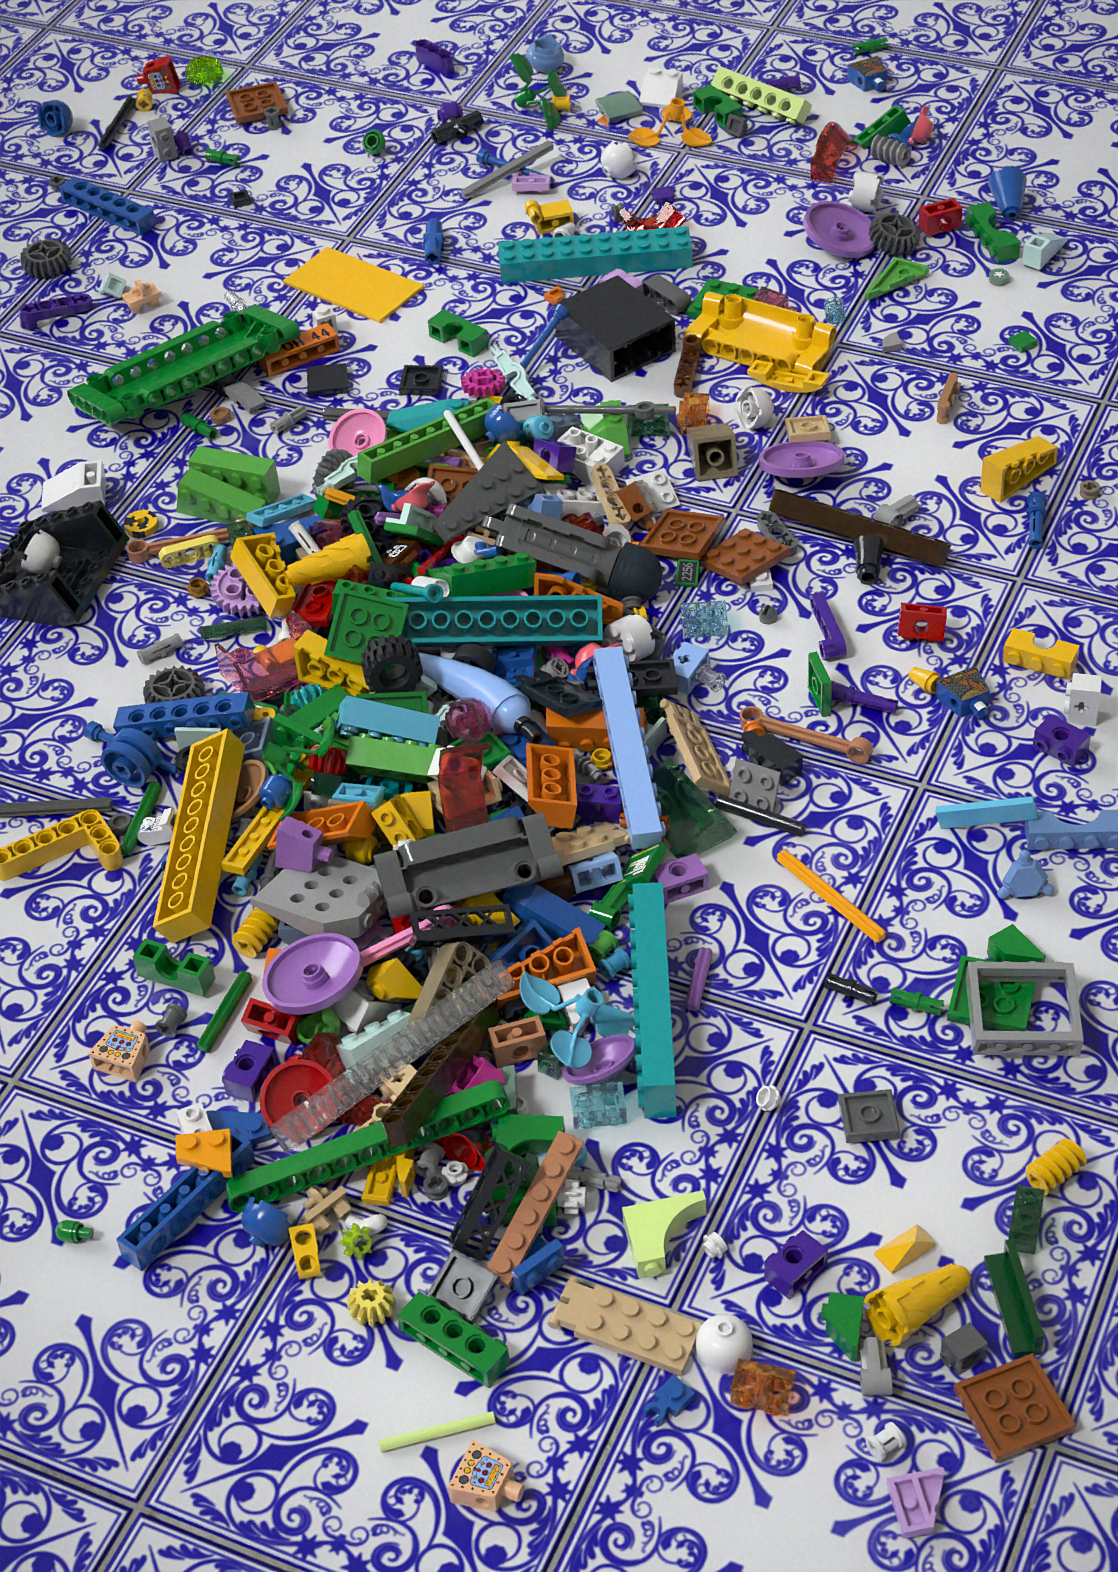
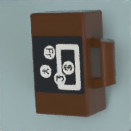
(402, 552)

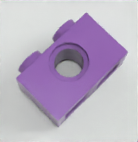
(681, 878)

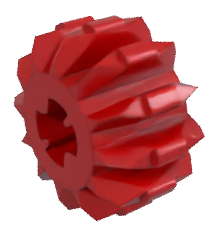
(331, 763)

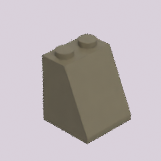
(712, 451)

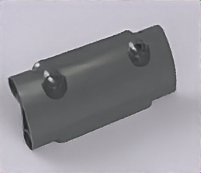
(467, 864)

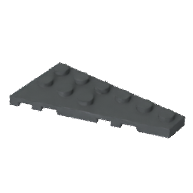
(488, 493)

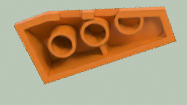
(556, 585)

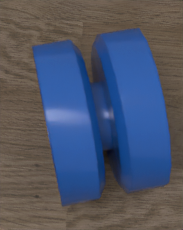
(131, 757)

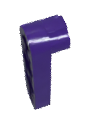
(57, 307)
(834, 643)

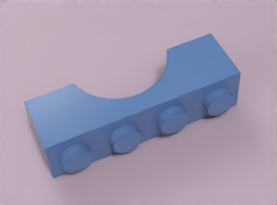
(545, 504)
(1051, 833)

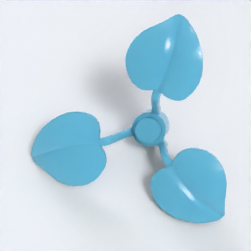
(569, 1049)

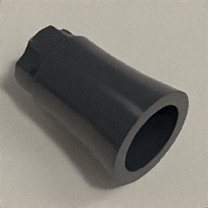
(868, 558)

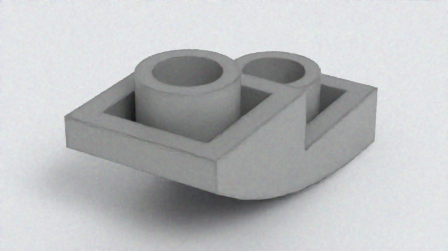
(245, 395)

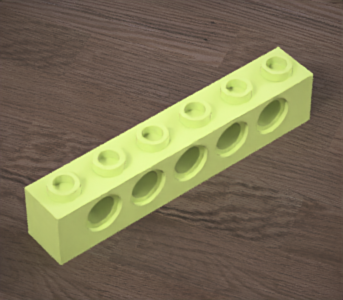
(796, 114)

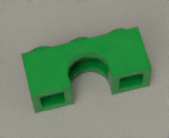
(713, 100)
(470, 337)
(156, 964)

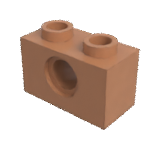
(516, 1041)

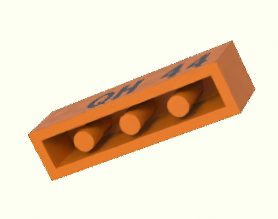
(308, 347)

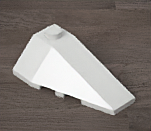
(576, 501)

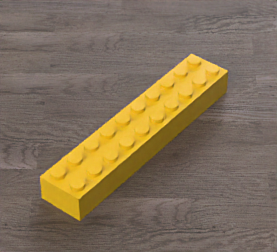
(199, 837)

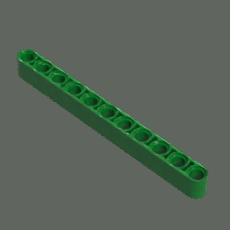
(363, 1148)

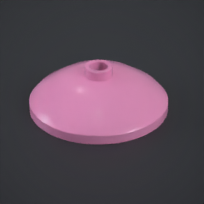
(355, 429)

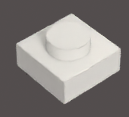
(761, 582)

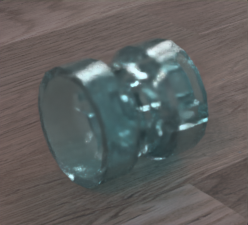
(834, 310)

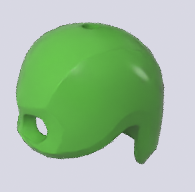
(320, 1021)

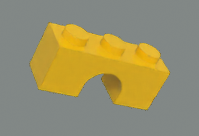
(1055, 661)

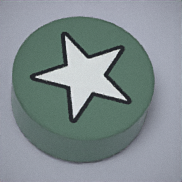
(998, 277)

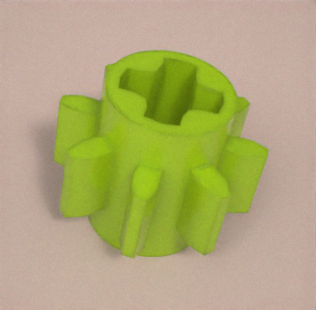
(351, 1236)

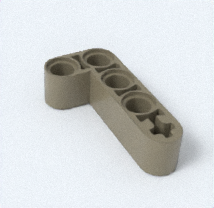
(450, 967)

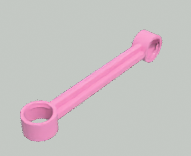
(401, 939)

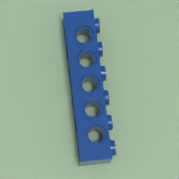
(108, 206)
(161, 718)
(179, 1207)

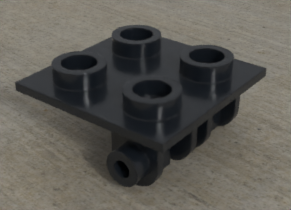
(385, 574)

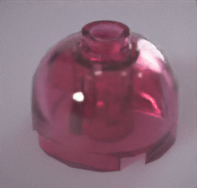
(326, 532)
(469, 720)

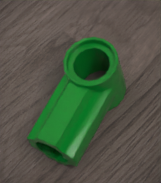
(611, 906)

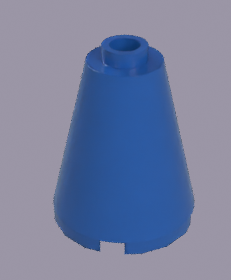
(1008, 190)

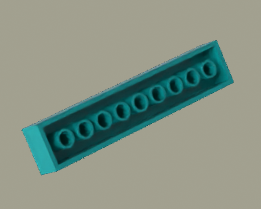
(595, 254)
(504, 621)
(652, 999)

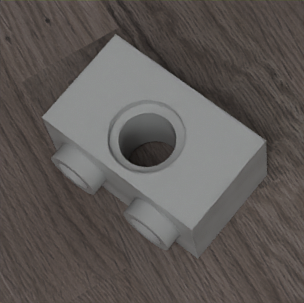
(162, 139)

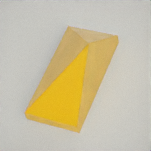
(904, 1249)

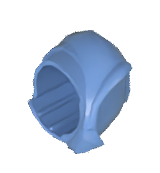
(545, 54)

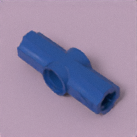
(433, 241)

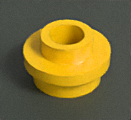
(602, 758)

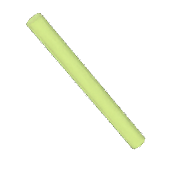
(437, 1431)

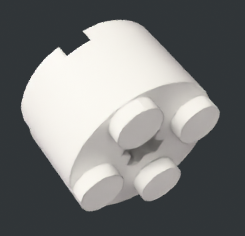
(866, 192)
(632, 634)

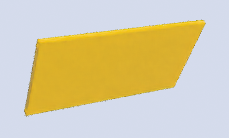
(353, 284)

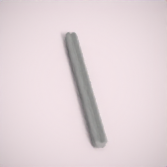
(507, 170)

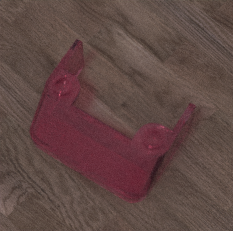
(267, 670)

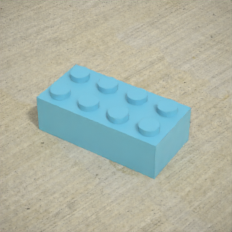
(385, 720)

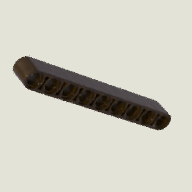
(857, 525)
(437, 1076)

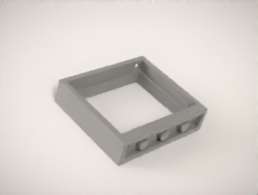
(1023, 1041)

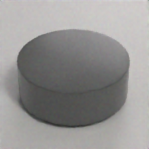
(119, 823)

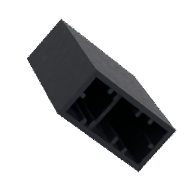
(616, 328)

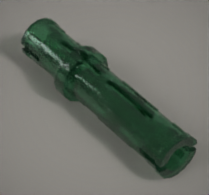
(234, 627)

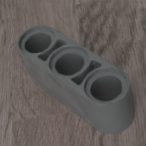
(666, 294)

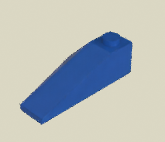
(551, 912)
(525, 941)

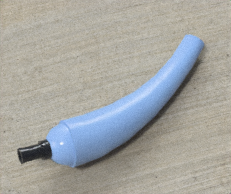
(507, 704)

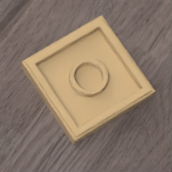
(807, 429)

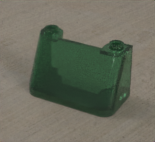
(693, 818)

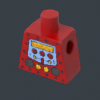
(160, 76)

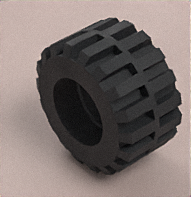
(387, 652)

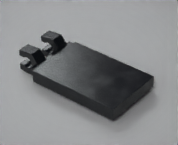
(648, 677)
(558, 694)

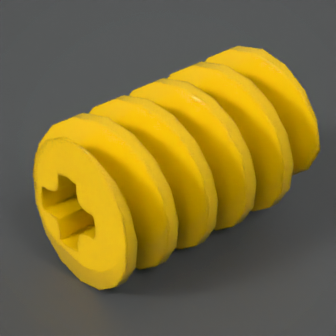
(254, 933)
(1055, 1165)

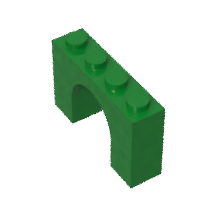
(525, 1135)

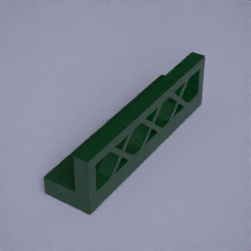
(1014, 1302)

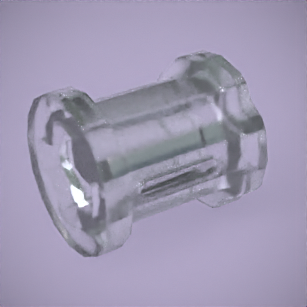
(711, 678)

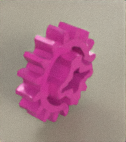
(483, 382)

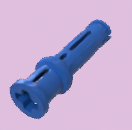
(1036, 514)

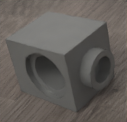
(963, 1349)

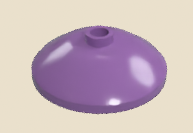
(607, 1061)

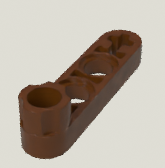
(692, 345)

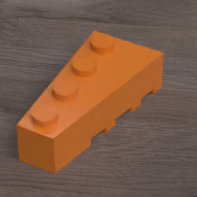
(582, 731)
(558, 964)

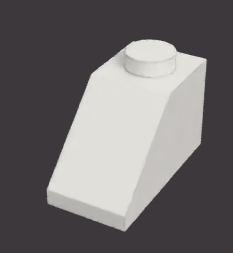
(568, 991)

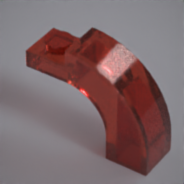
(666, 217)

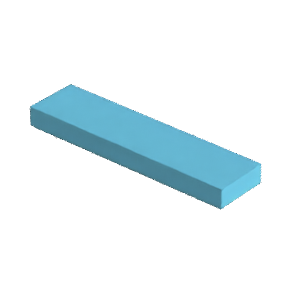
(281, 510)
(986, 812)

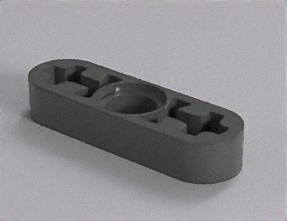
(776, 525)

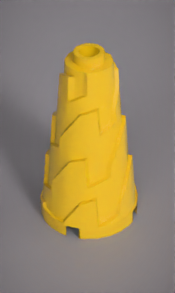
(330, 562)
(907, 1304)

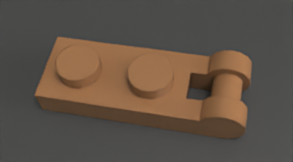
(948, 398)

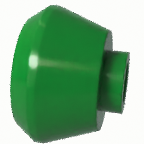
(374, 141)

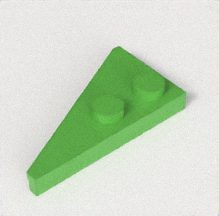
(896, 275)

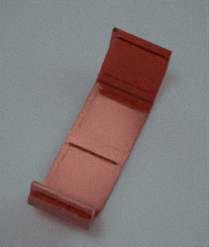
(462, 786)

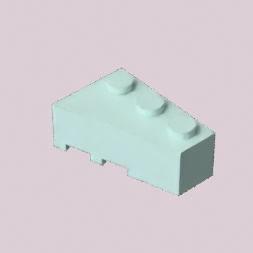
(356, 1047)

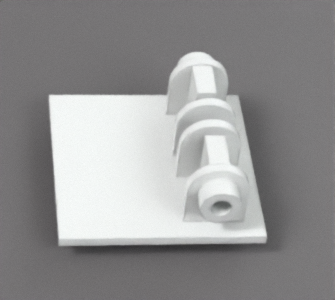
(659, 488)

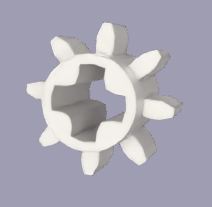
(572, 1197)

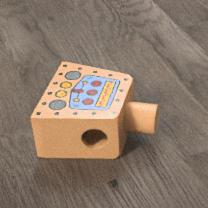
(122, 1051)
(484, 1479)

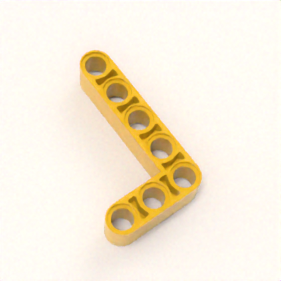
(59, 840)

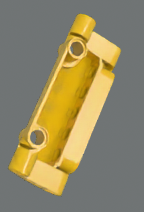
(754, 330)

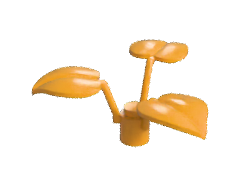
(677, 112)

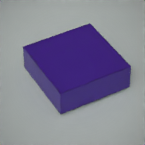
(662, 195)

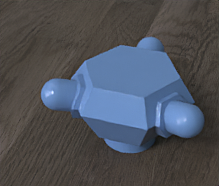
(1025, 879)

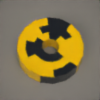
(141, 524)

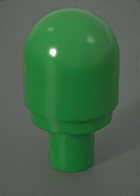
(73, 1231)

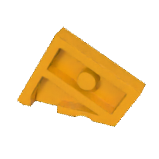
(206, 1151)

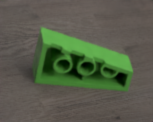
(214, 499)

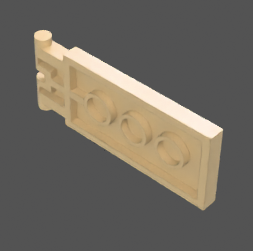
(696, 749)
(588, 842)
(626, 1326)

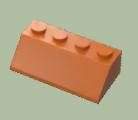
(552, 783)
(337, 823)

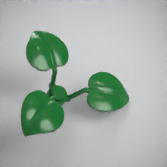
(527, 96)
(279, 756)

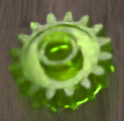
(204, 70)

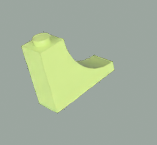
(654, 1223)

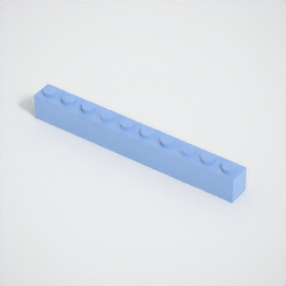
(627, 748)

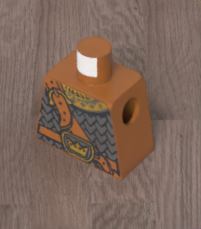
(635, 495)

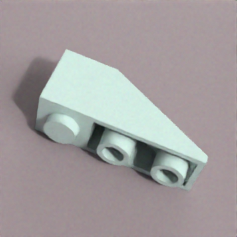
(1041, 248)

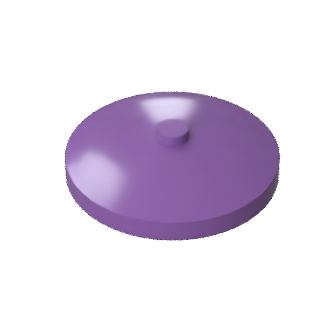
(838, 229)
(801, 459)
(312, 973)

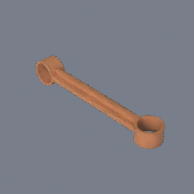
(147, 549)
(811, 736)

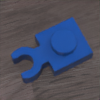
(669, 1398)

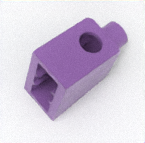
(300, 846)

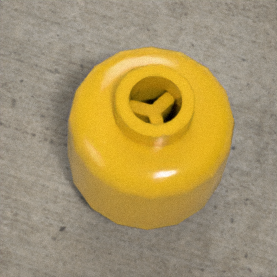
(361, 851)

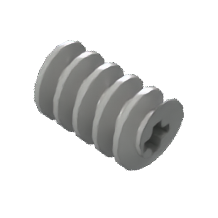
(890, 151)

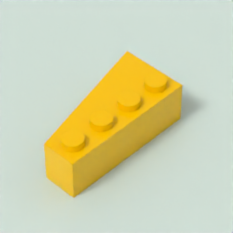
(1015, 467)
(263, 570)
(326, 671)

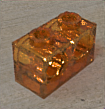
(693, 411)
(764, 1380)

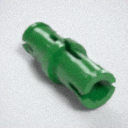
(870, 45)
(222, 157)
(199, 426)
(916, 1001)

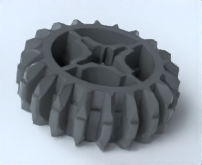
(894, 233)
(45, 258)
(328, 465)
(173, 685)

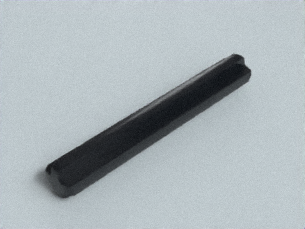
(760, 815)

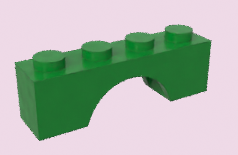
(1000, 244)

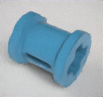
(614, 963)

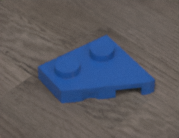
(247, 1124)

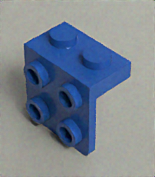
(538, 1265)

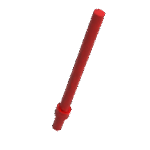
(438, 556)

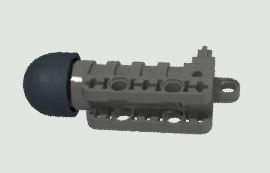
(568, 548)

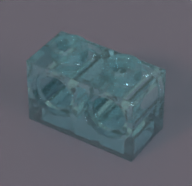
(704, 619)
(598, 1105)

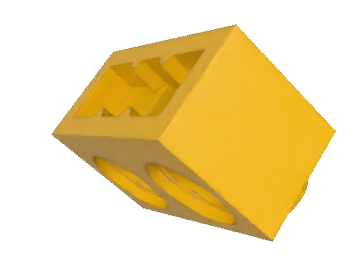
(397, 821)

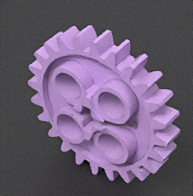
(229, 592)

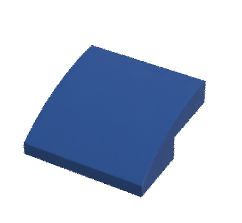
(515, 662)

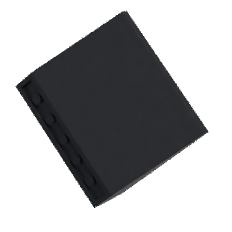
(88, 547)

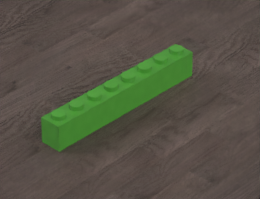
(421, 443)

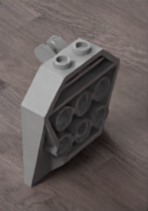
(330, 899)

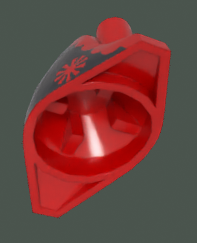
(466, 1147)

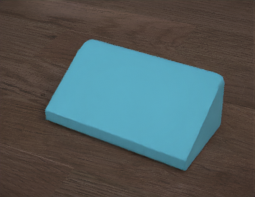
(356, 792)

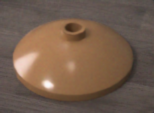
(251, 778)

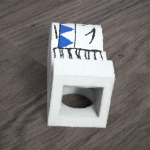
(158, 829)

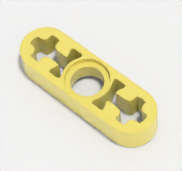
(198, 554)

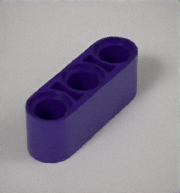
(434, 56)

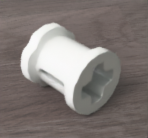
(885, 1441)

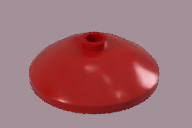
(287, 1085)

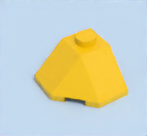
(393, 982)

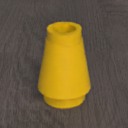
(925, 679)

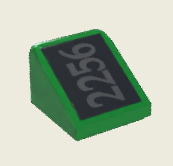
(687, 573)

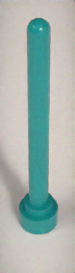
(431, 593)

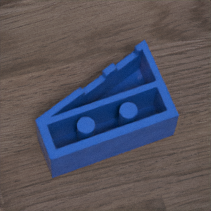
(285, 538)

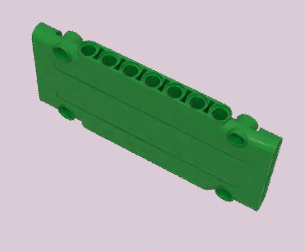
(240, 341)

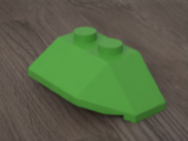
(608, 426)

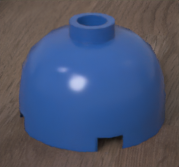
(55, 117)
(501, 426)
(265, 1224)

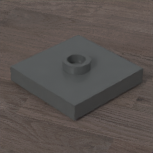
(868, 1116)

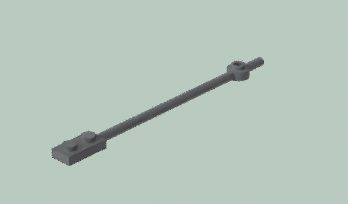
(642, 410)

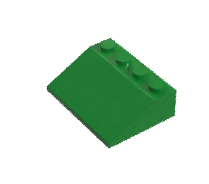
(488, 575)

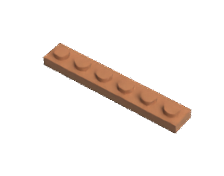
(535, 1206)

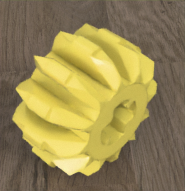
(371, 1302)

